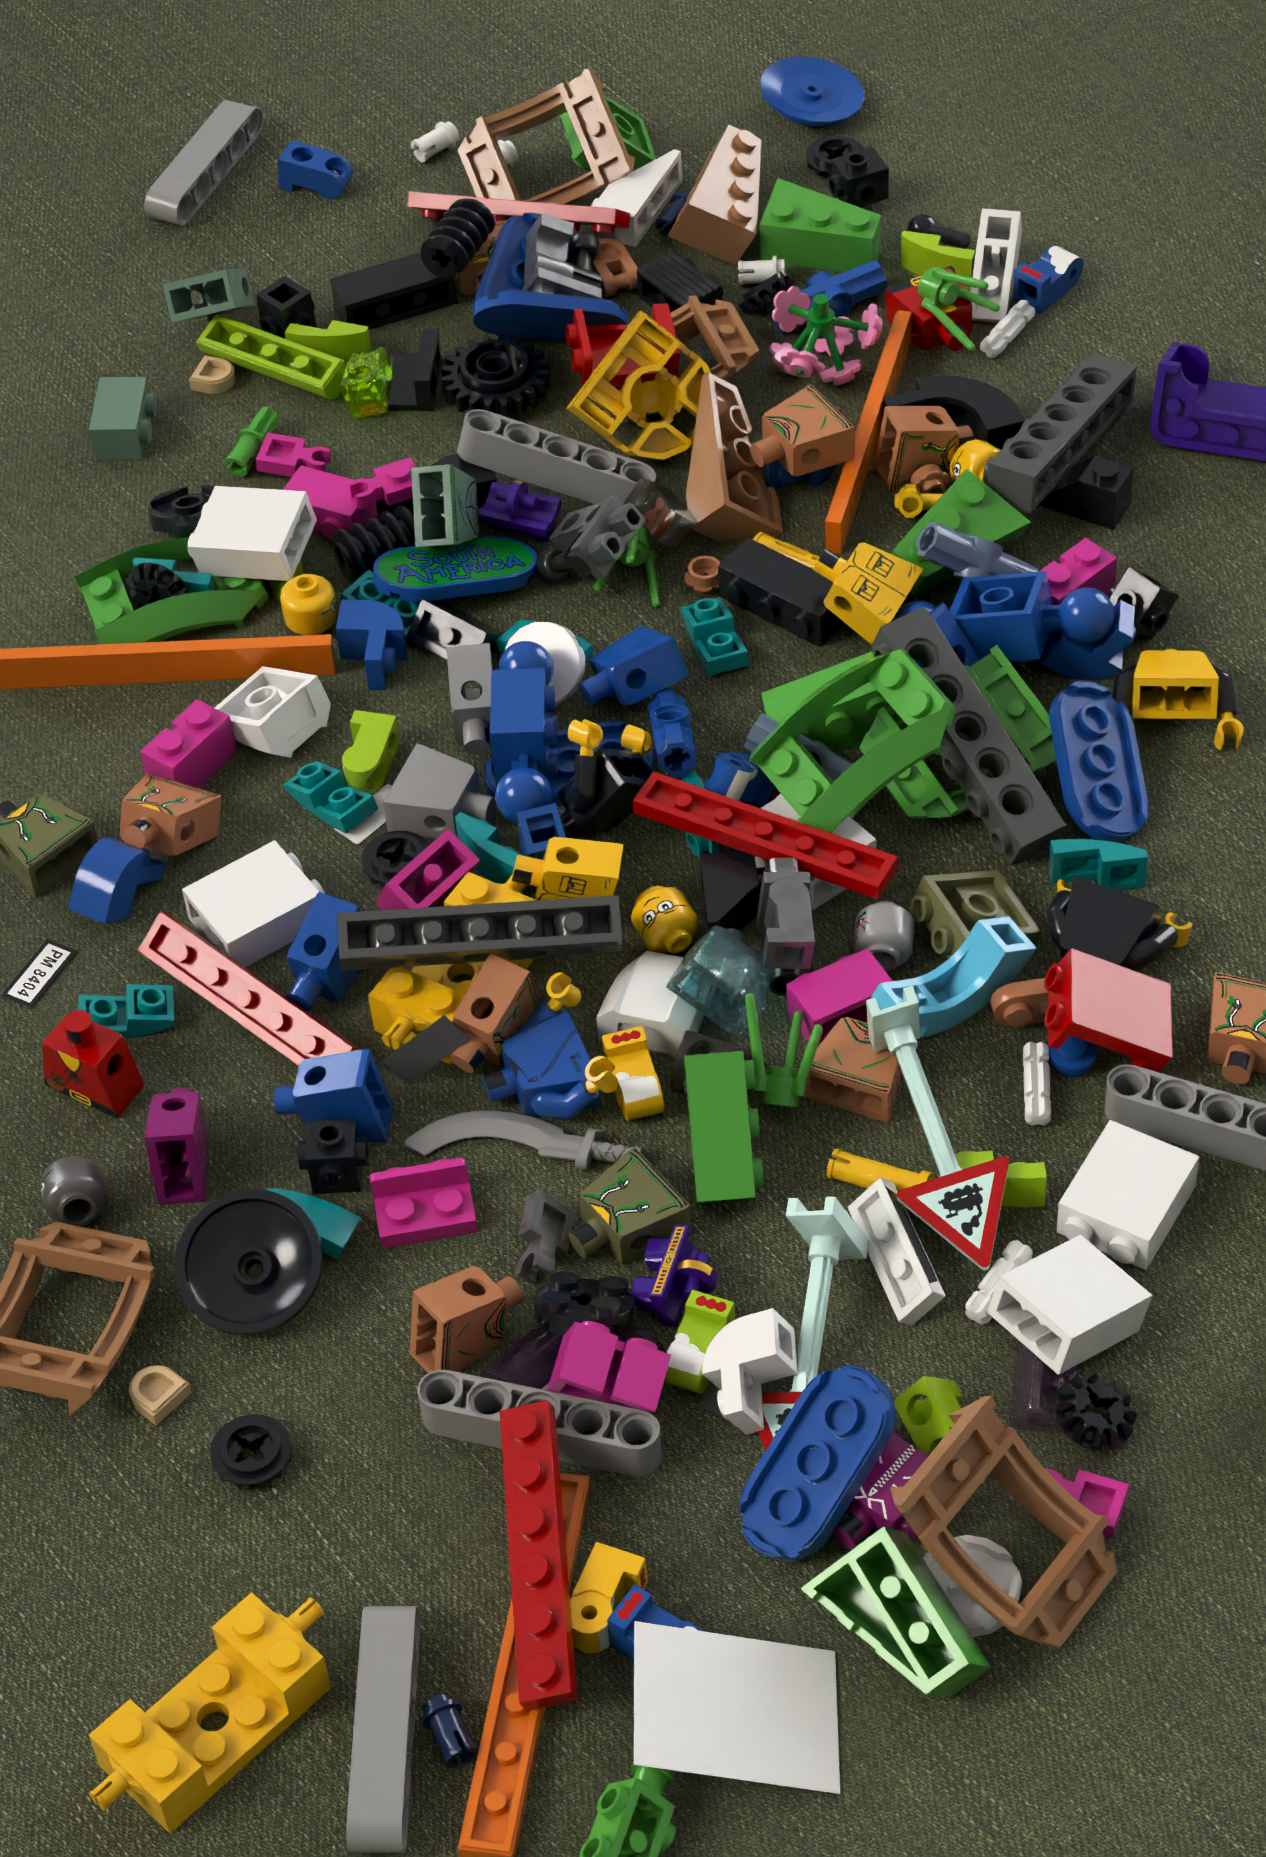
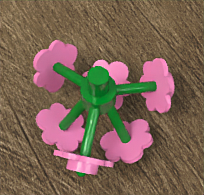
(823, 333)

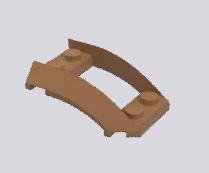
(592, 122)
(722, 332)
(79, 1250)
(950, 1476)

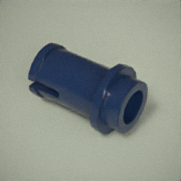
(669, 216)
(444, 1719)

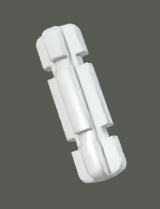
(1007, 329)
(1036, 1083)
(1014, 1256)

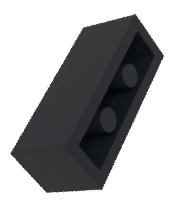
(390, 292)
(778, 591)

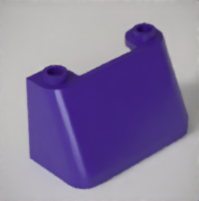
(1206, 412)

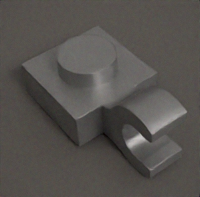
(546, 1229)

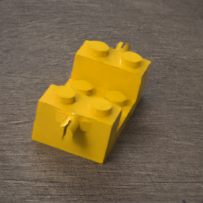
(414, 999)
(257, 1677)

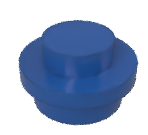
(1073, 1057)

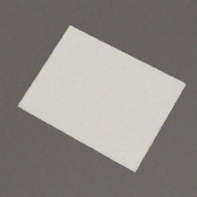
(735, 1708)

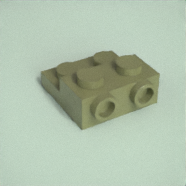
(956, 902)

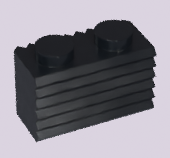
(673, 280)

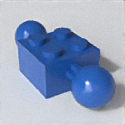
(1020, 613)
(523, 728)

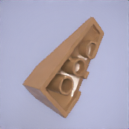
(723, 480)

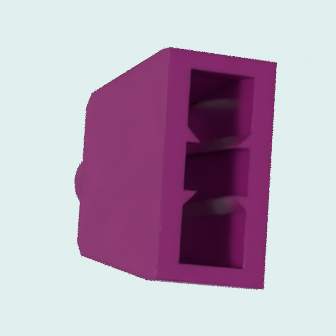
(172, 1125)

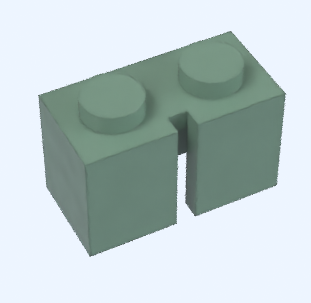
(122, 418)

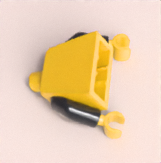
(1180, 687)

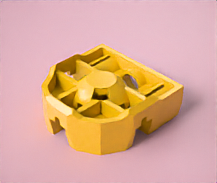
(662, 395)

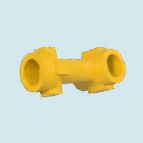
(912, 501)

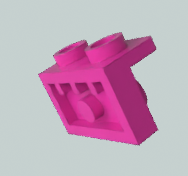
(423, 1202)

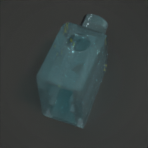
(719, 976)

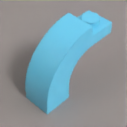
(965, 982)

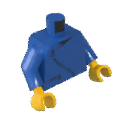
(549, 1062)

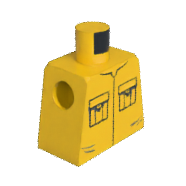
(866, 587)
(571, 869)

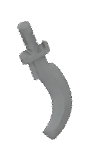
(521, 1128)

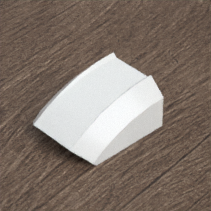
(277, 710)
(642, 999)

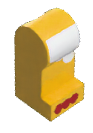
(638, 1083)
(599, 1591)

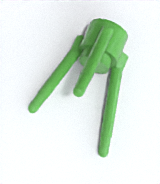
(940, 289)
(635, 554)
(785, 1083)

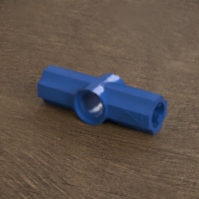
(844, 289)
(671, 733)

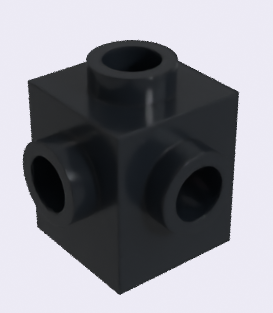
(859, 178)
(285, 304)
(1148, 596)
(333, 1155)

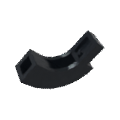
(968, 402)

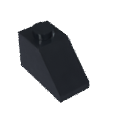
(1093, 492)
(730, 888)

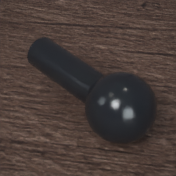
(926, 224)

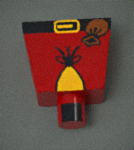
(926, 328)
(90, 1064)

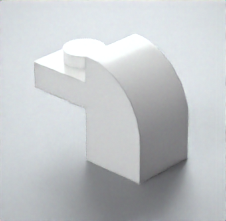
(744, 1357)

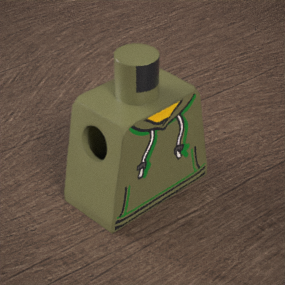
(43, 841)
(628, 1209)

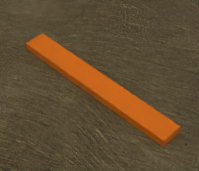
(867, 433)
(163, 661)
(509, 1731)

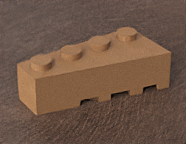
(724, 200)

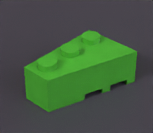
(817, 230)
(971, 510)
(843, 723)
(722, 1126)
(902, 1612)

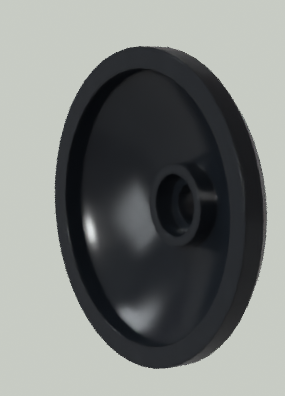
(231, 1238)

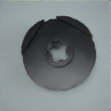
(178, 510)
(581, 1300)

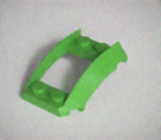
(121, 623)
(1015, 707)
(806, 784)

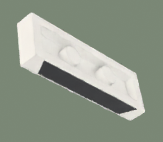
(896, 1252)

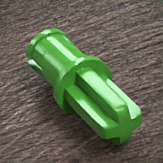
(250, 442)

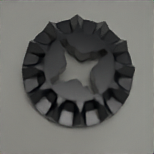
(822, 151)
(766, 291)
(147, 576)
(386, 849)
(1091, 1429)
(251, 1433)

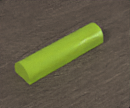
(273, 356)

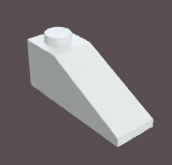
(642, 195)
(995, 261)

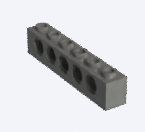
(1061, 431)
(990, 745)
(477, 930)

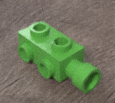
(633, 1817)

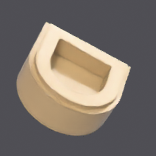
(213, 376)
(157, 1392)

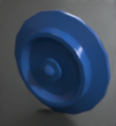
(812, 91)

